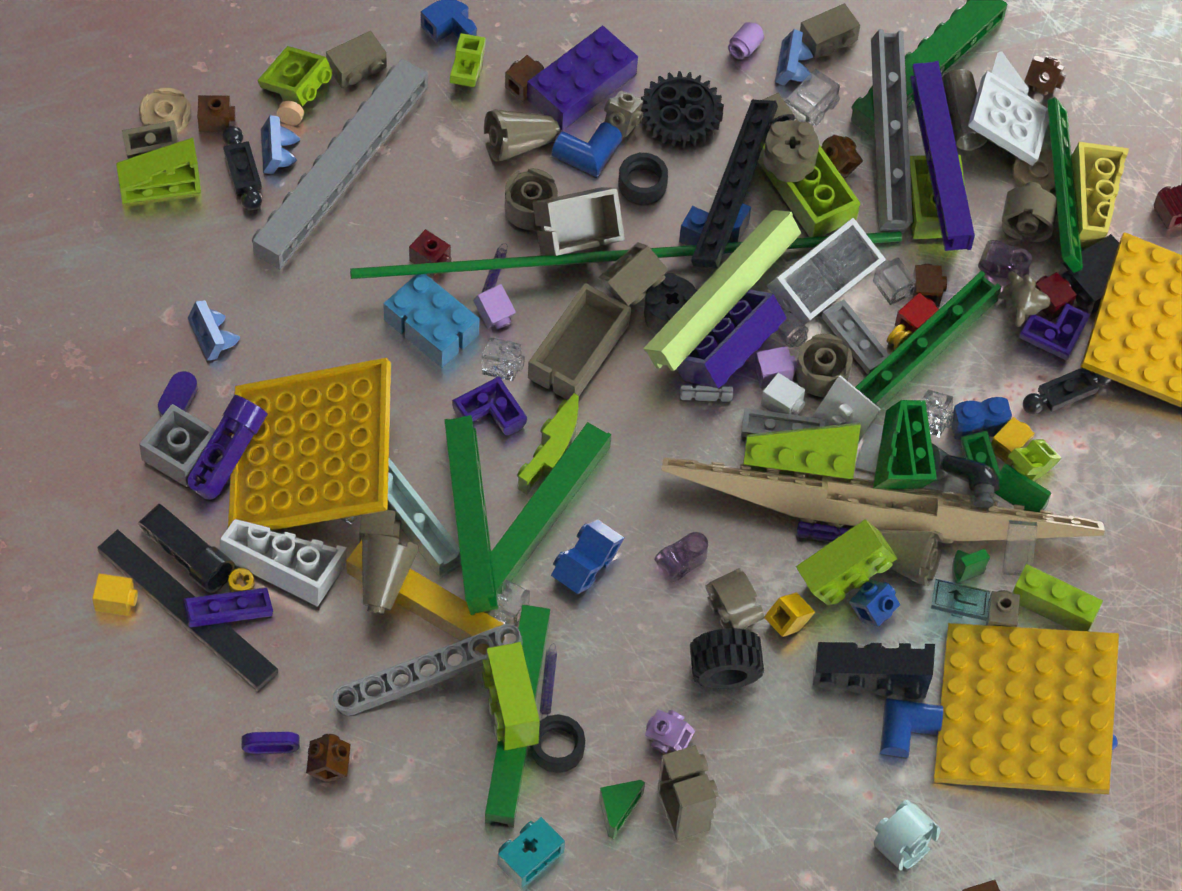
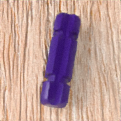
(819, 531)

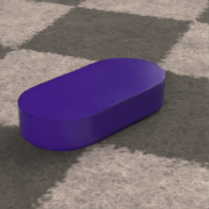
(179, 392)
(270, 742)

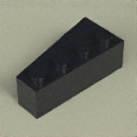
(875, 668)

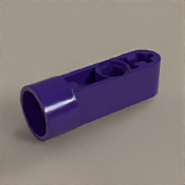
(243, 421)

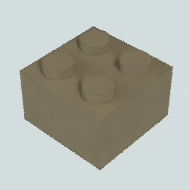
(634, 274)

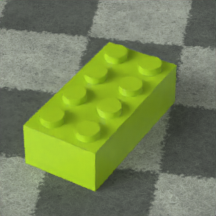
(819, 200)

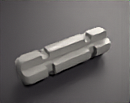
(706, 393)

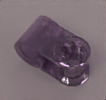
(1002, 258)
(679, 559)

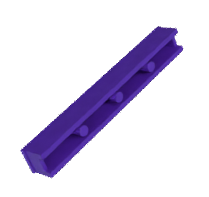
(942, 157)

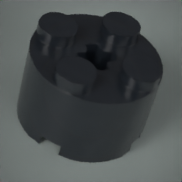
(666, 300)

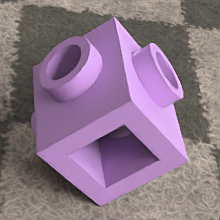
(668, 731)

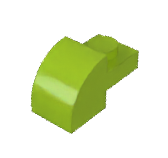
(468, 60)
(1034, 459)

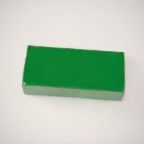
(979, 448)
(1022, 490)

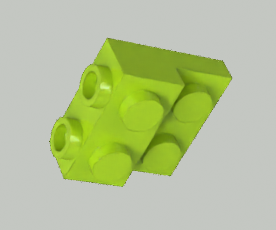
(296, 75)

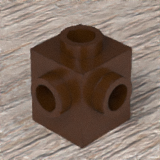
(1036, 78)
(842, 154)
(328, 758)

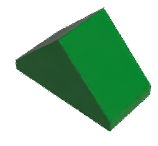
(618, 802)

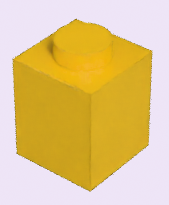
(1011, 436)
(114, 594)
(789, 614)

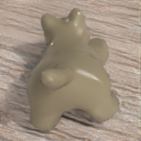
(1023, 296)

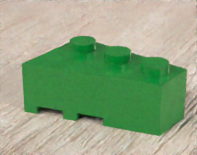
(905, 448)

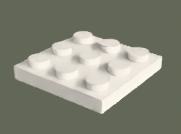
(1009, 118)

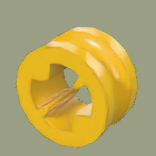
(898, 336)
(245, 575)

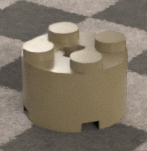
(791, 150)
(522, 191)
(1029, 213)
(821, 363)
(734, 600)

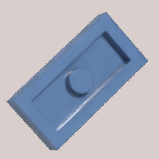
(791, 51)
(272, 138)
(205, 326)

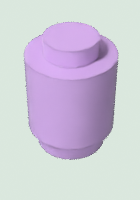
(746, 40)

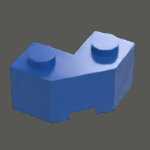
(695, 221)
(594, 549)

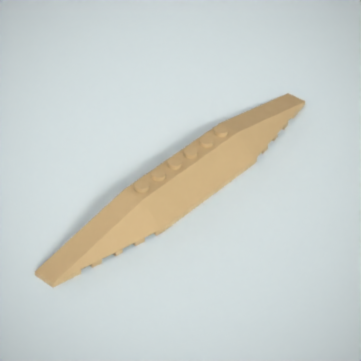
(853, 500)

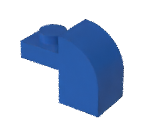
(446, 18)

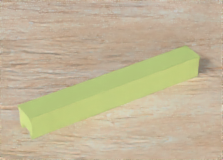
(723, 290)

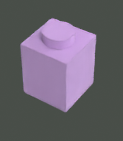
(495, 307)
(774, 361)

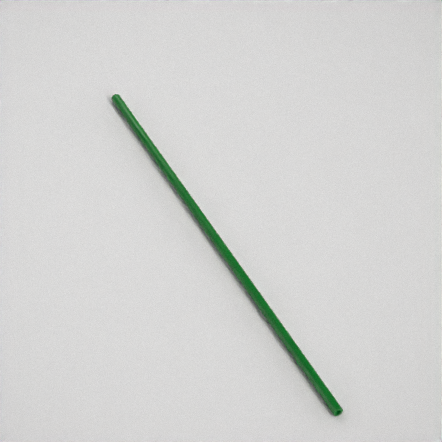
(572, 258)

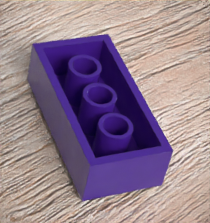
(582, 77)
(733, 340)

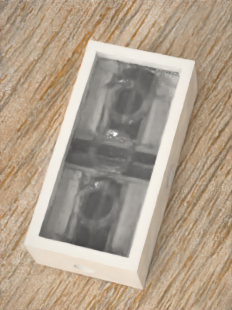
(826, 272)

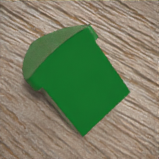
(968, 566)

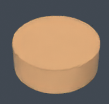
(290, 113)

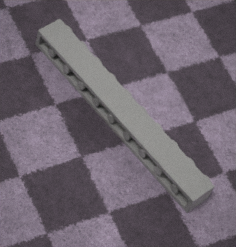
(339, 163)

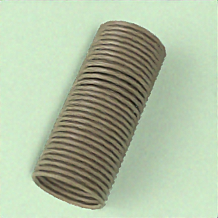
(960, 97)

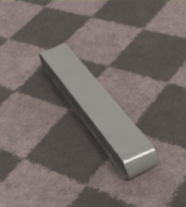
(413, 667)

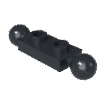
(242, 168)
(1064, 391)

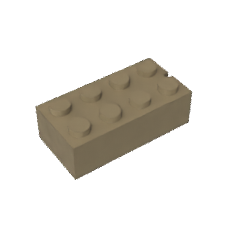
(579, 342)

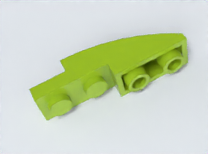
(556, 439)

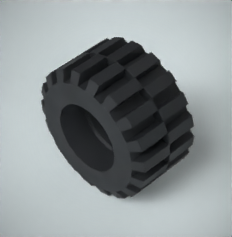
(726, 658)

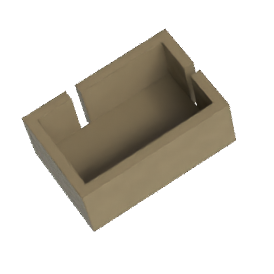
(576, 217)
(687, 792)

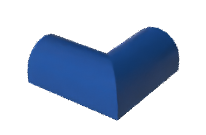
(589, 156)
(906, 717)

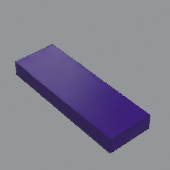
(227, 607)

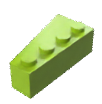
(806, 450)

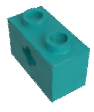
(524, 866)

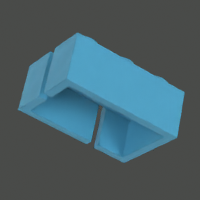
(432, 319)

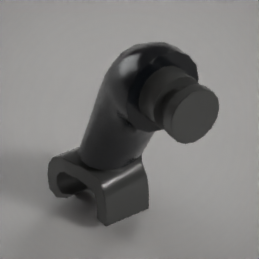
(981, 477)

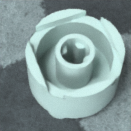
(906, 835)

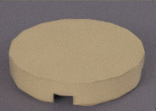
(165, 106)
(1041, 172)

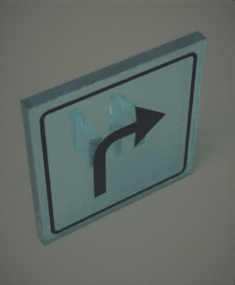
(960, 600)

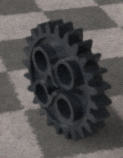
(681, 109)

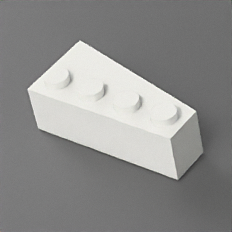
(283, 560)

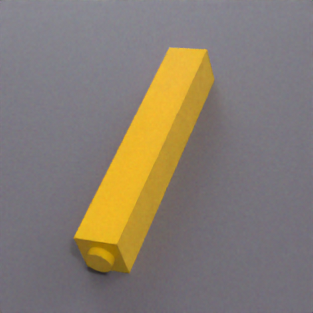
(433, 604)

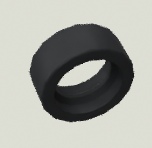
(643, 161)
(560, 764)

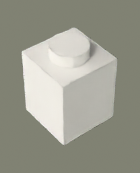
(783, 396)

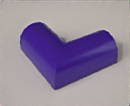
(1057, 337)
(493, 399)

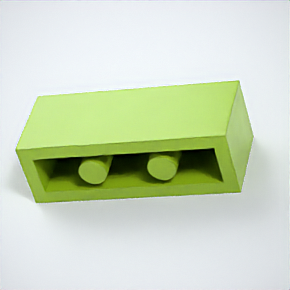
(1056, 599)

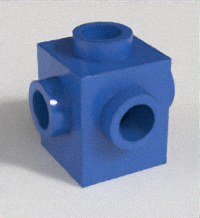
(874, 602)

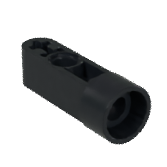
(205, 563)

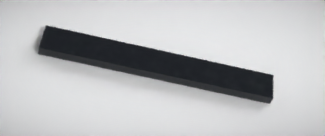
(734, 184)
(170, 595)

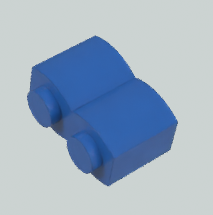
(976, 417)

